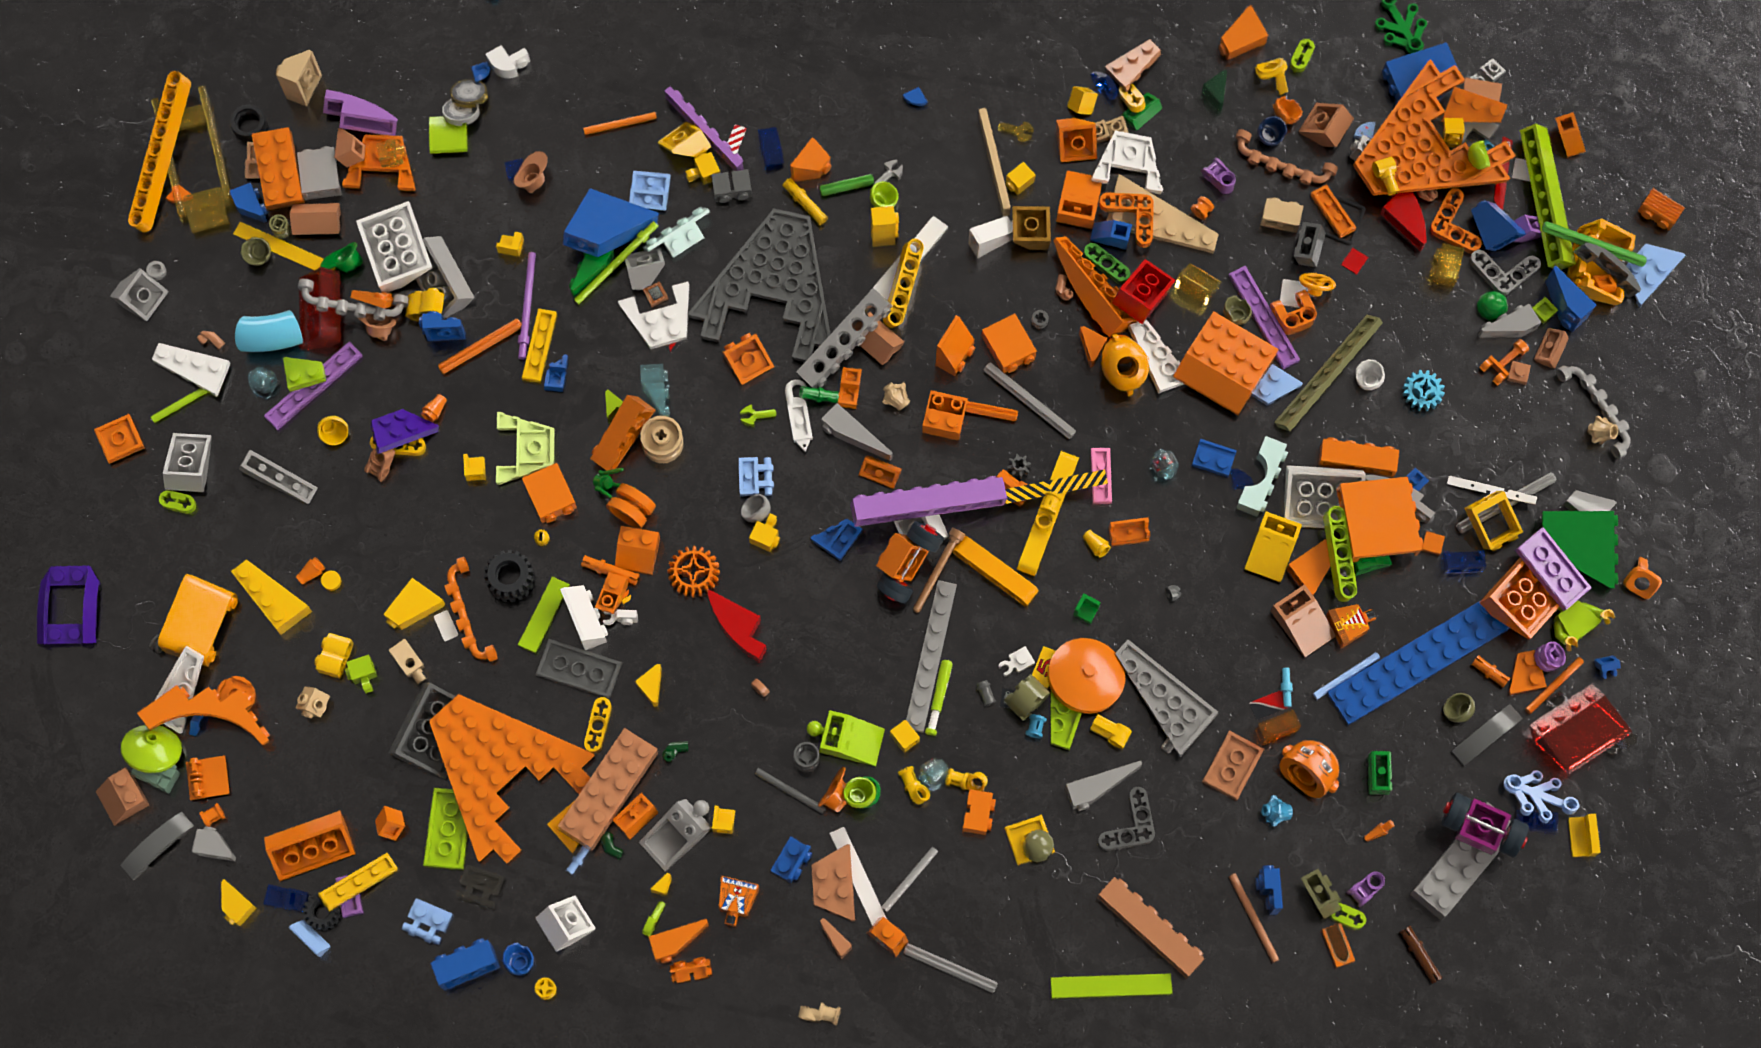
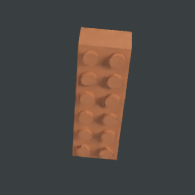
(608, 789)

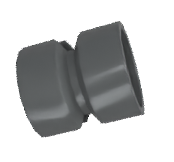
(806, 757)

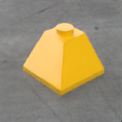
(686, 141)

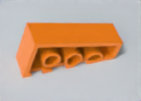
(622, 432)

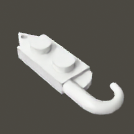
(798, 416)

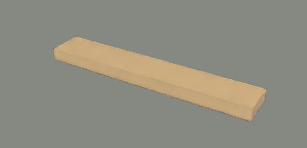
(994, 162)

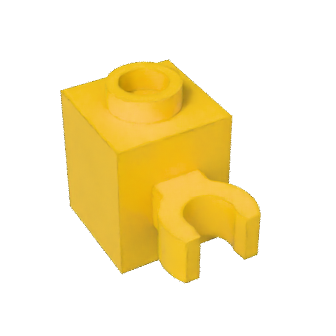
(705, 166)
(764, 534)

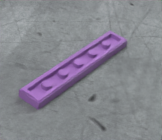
(1264, 317)
(298, 399)

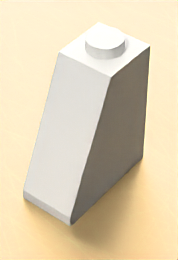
(990, 236)

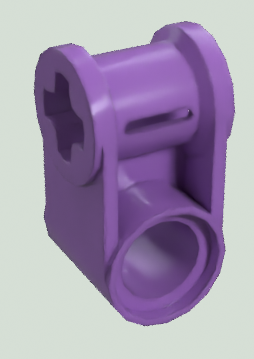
(1217, 173)
(1364, 890)

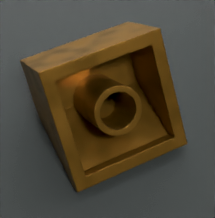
(1031, 227)

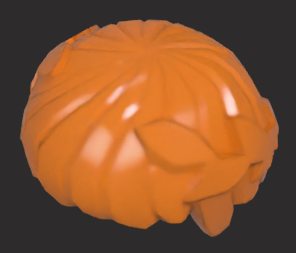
(1287, 110)

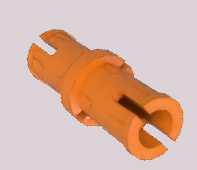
(1490, 671)

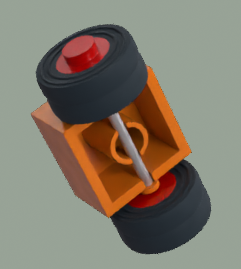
(904, 558)

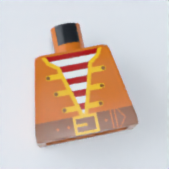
(1349, 623)

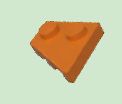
(381, 299)
(1526, 674)

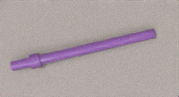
(523, 338)

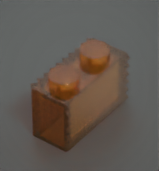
(1278, 727)

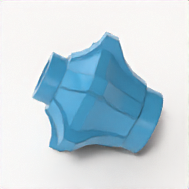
(1276, 811)

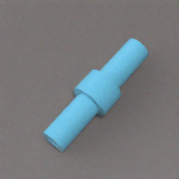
(1286, 687)

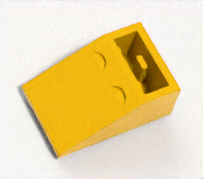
(1273, 546)

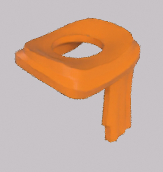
(1642, 571)

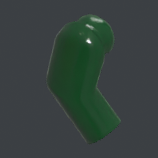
(672, 750)
(608, 846)

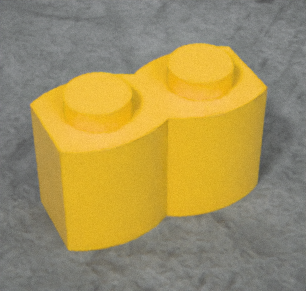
(423, 302)
(334, 655)

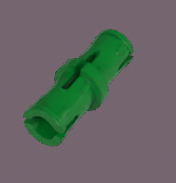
(819, 394)

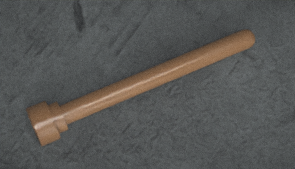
(955, 537)

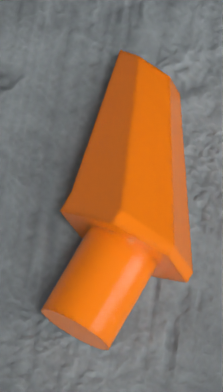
(1379, 830)

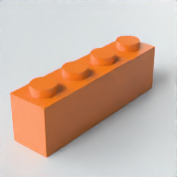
(1358, 456)

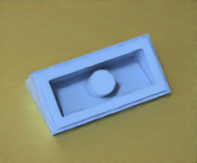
(310, 937)

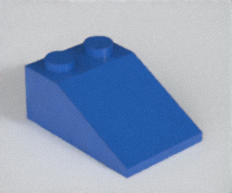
(1569, 299)

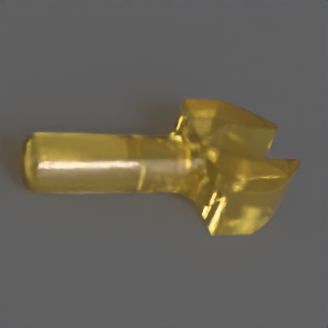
(1018, 130)

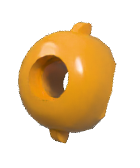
(1136, 375)

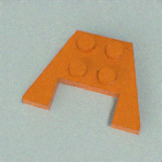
(372, 163)

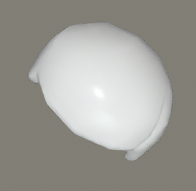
(1370, 374)

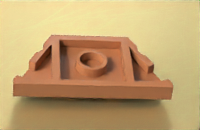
(834, 883)

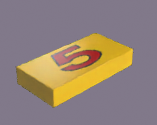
(1041, 667)

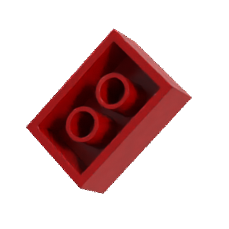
(1143, 291)

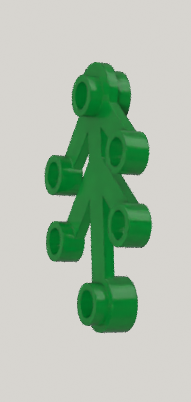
(1402, 27)

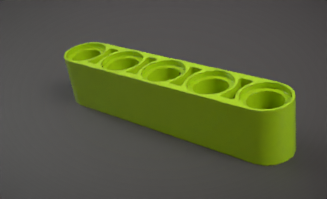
(1336, 562)

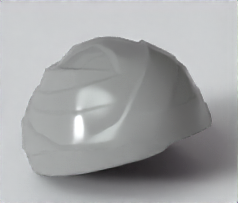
(755, 508)

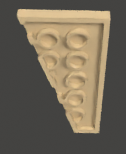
(1168, 222)

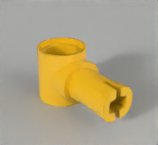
(1386, 171)

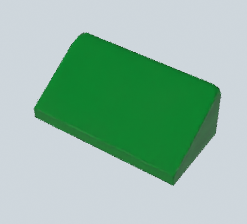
(1138, 119)

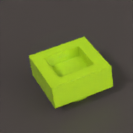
(1545, 310)

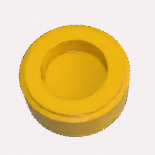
(331, 580)

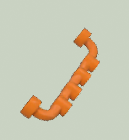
(458, 606)

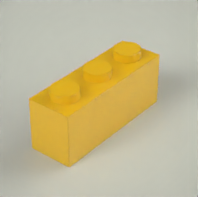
(884, 226)

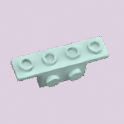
(681, 236)

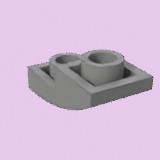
(1489, 72)

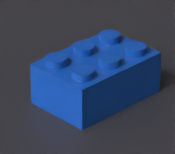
(465, 964)

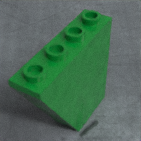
(1586, 541)

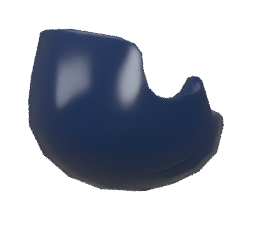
(1272, 131)

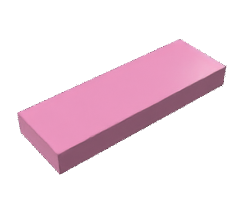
(1099, 461)

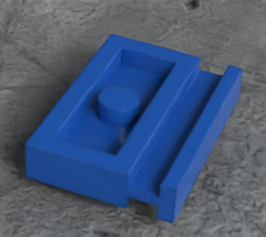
(1214, 458)

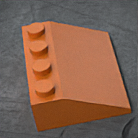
(1520, 601)

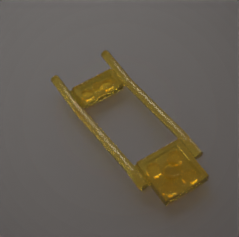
(207, 207)

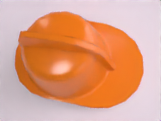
(834, 796)

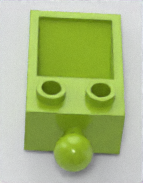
(853, 739)

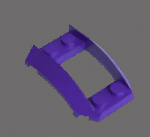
(68, 633)

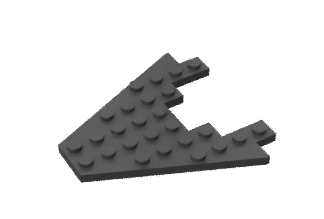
(777, 266)

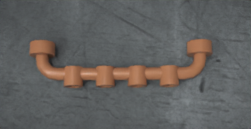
(1288, 169)

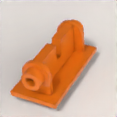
(683, 969)

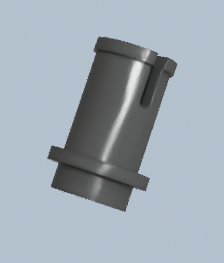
(985, 692)

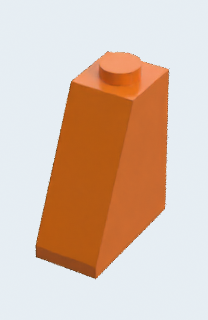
(1243, 35)
(1311, 567)

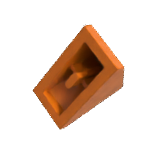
(1092, 343)

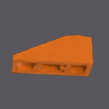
(672, 942)

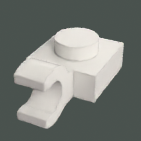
(626, 617)

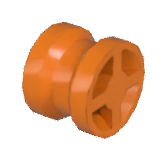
(1202, 207)

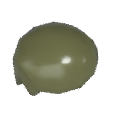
(255, 251)
(1237, 310)
(1038, 845)

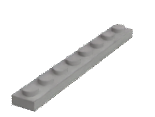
(931, 655)

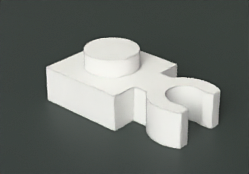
(1019, 661)

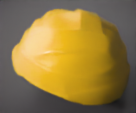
(332, 430)

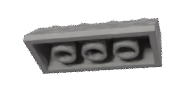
(445, 277)

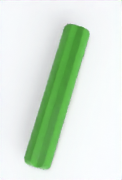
(846, 185)

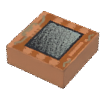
(655, 294)

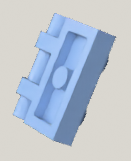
(748, 476)
(428, 915)

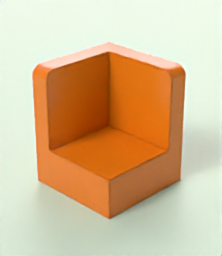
(389, 823)

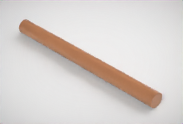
(1254, 918)

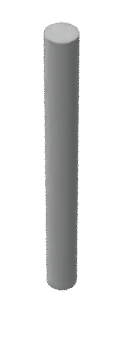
(909, 879)

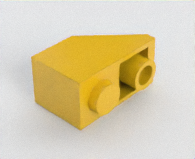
(1453, 131)

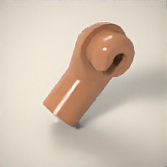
(1428, 195)
(1061, 289)
(212, 337)

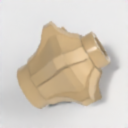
(895, 395)
(1602, 430)

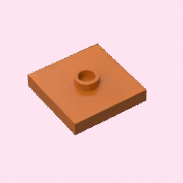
(119, 438)

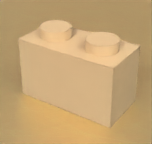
(1281, 215)

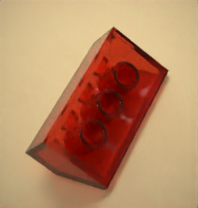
(318, 327)

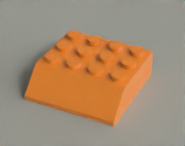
(1225, 363)

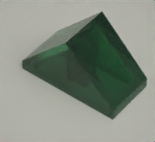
(1215, 89)

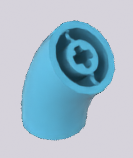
(267, 332)

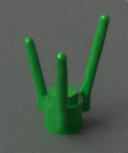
(603, 481)

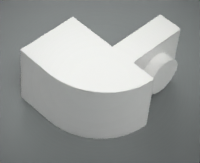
(505, 65)

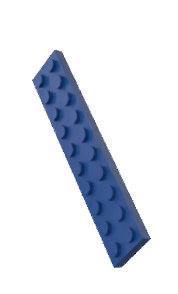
(1415, 662)

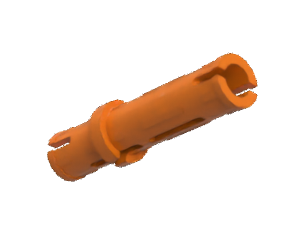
(603, 567)

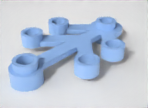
(1538, 794)

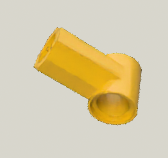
(1115, 733)

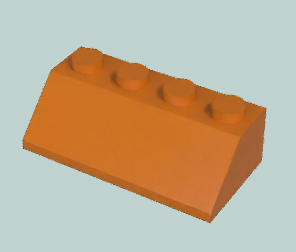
(309, 845)

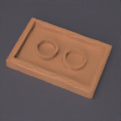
(1233, 765)

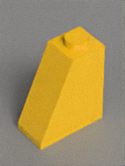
(412, 605)

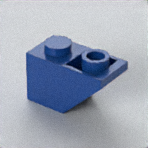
(247, 202)
(1111, 233)

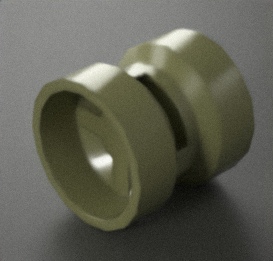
(281, 230)

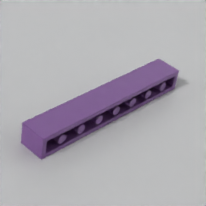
(928, 501)

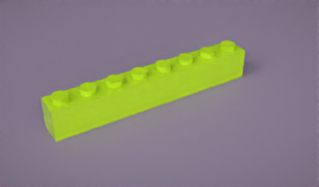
(1546, 194)

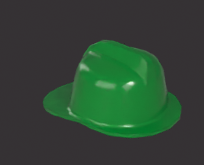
(344, 259)

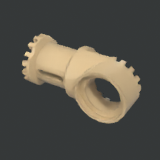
(824, 1013)

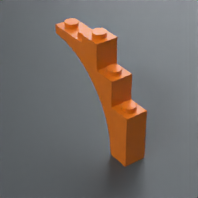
(206, 703)

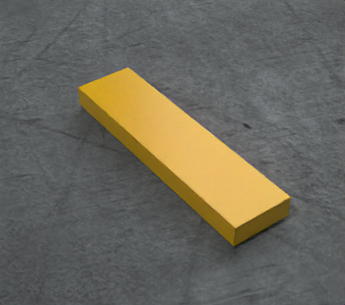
(539, 346)
(357, 882)

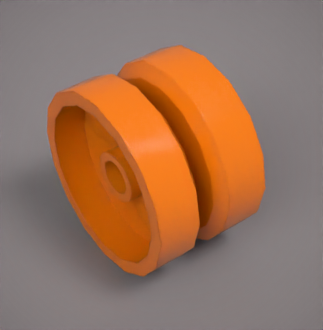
(631, 506)

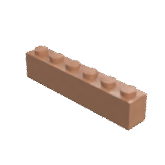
(1150, 927)

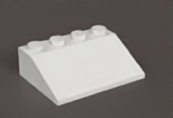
(394, 246)
(1313, 492)

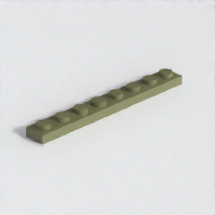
(1328, 372)

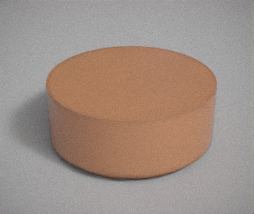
(760, 688)

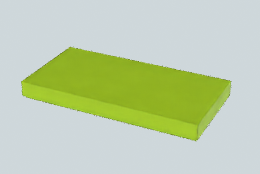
(446, 833)

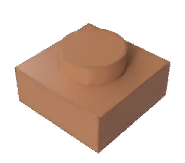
(1519, 372)

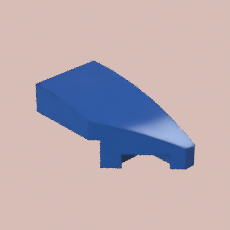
(556, 375)

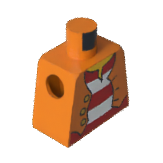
(888, 936)

